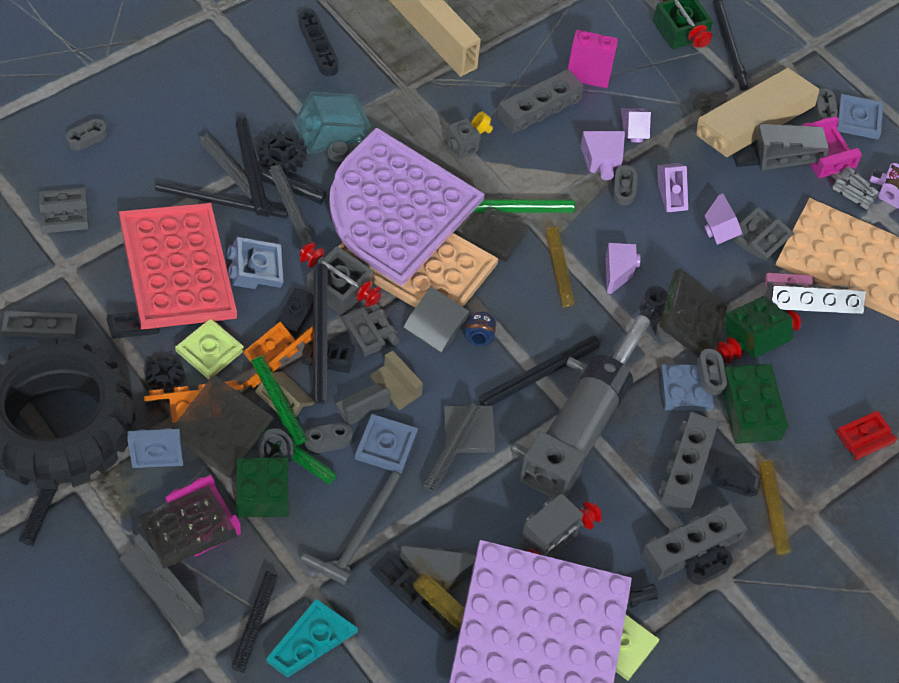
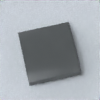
(63, 210)
(761, 234)
(436, 320)

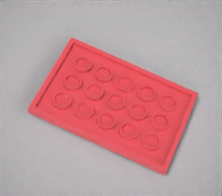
(177, 266)

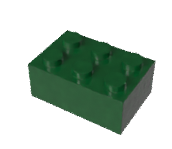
(754, 404)

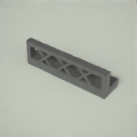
(162, 587)

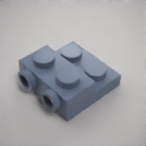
(255, 263)

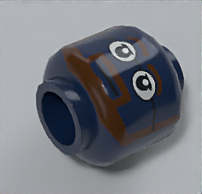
(480, 328)

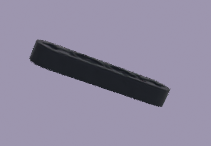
(319, 42)

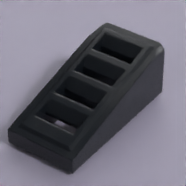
(336, 364)

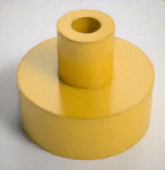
(482, 122)

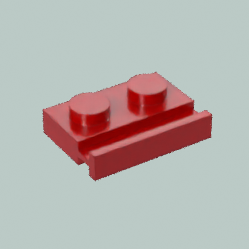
(866, 435)

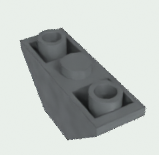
(441, 565)

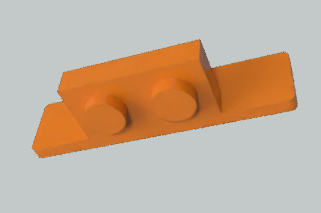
(274, 346)
(182, 398)

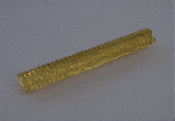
(560, 267)
(775, 511)

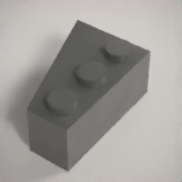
(790, 145)

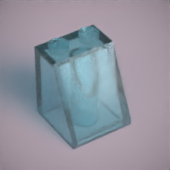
(329, 119)

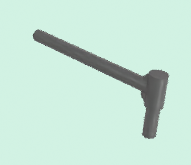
(339, 569)

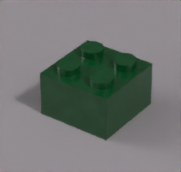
(262, 487)

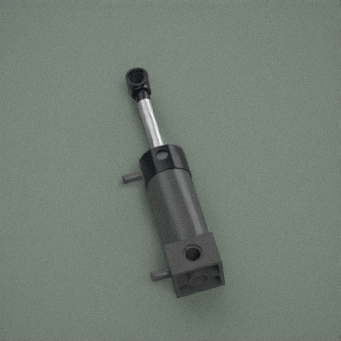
(558, 455)

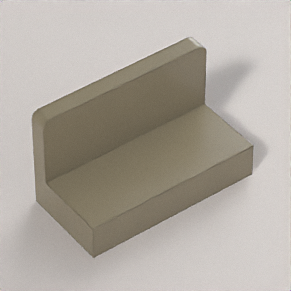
(399, 379)
(294, 394)

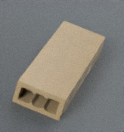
(443, 31)
(770, 102)

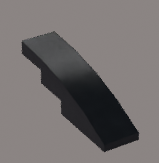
(400, 583)

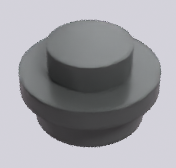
(338, 151)

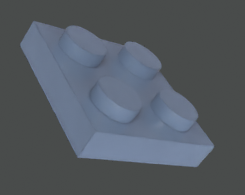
(860, 116)
(683, 389)
(386, 443)
(155, 448)

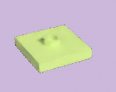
(209, 348)
(634, 648)

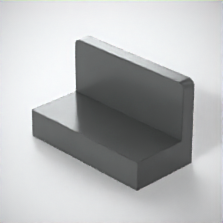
(363, 404)

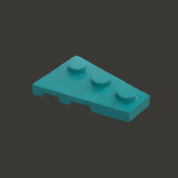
(310, 638)

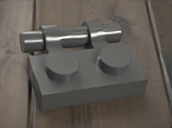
(364, 332)

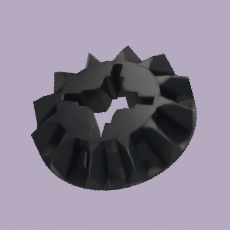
(157, 382)
(275, 436)

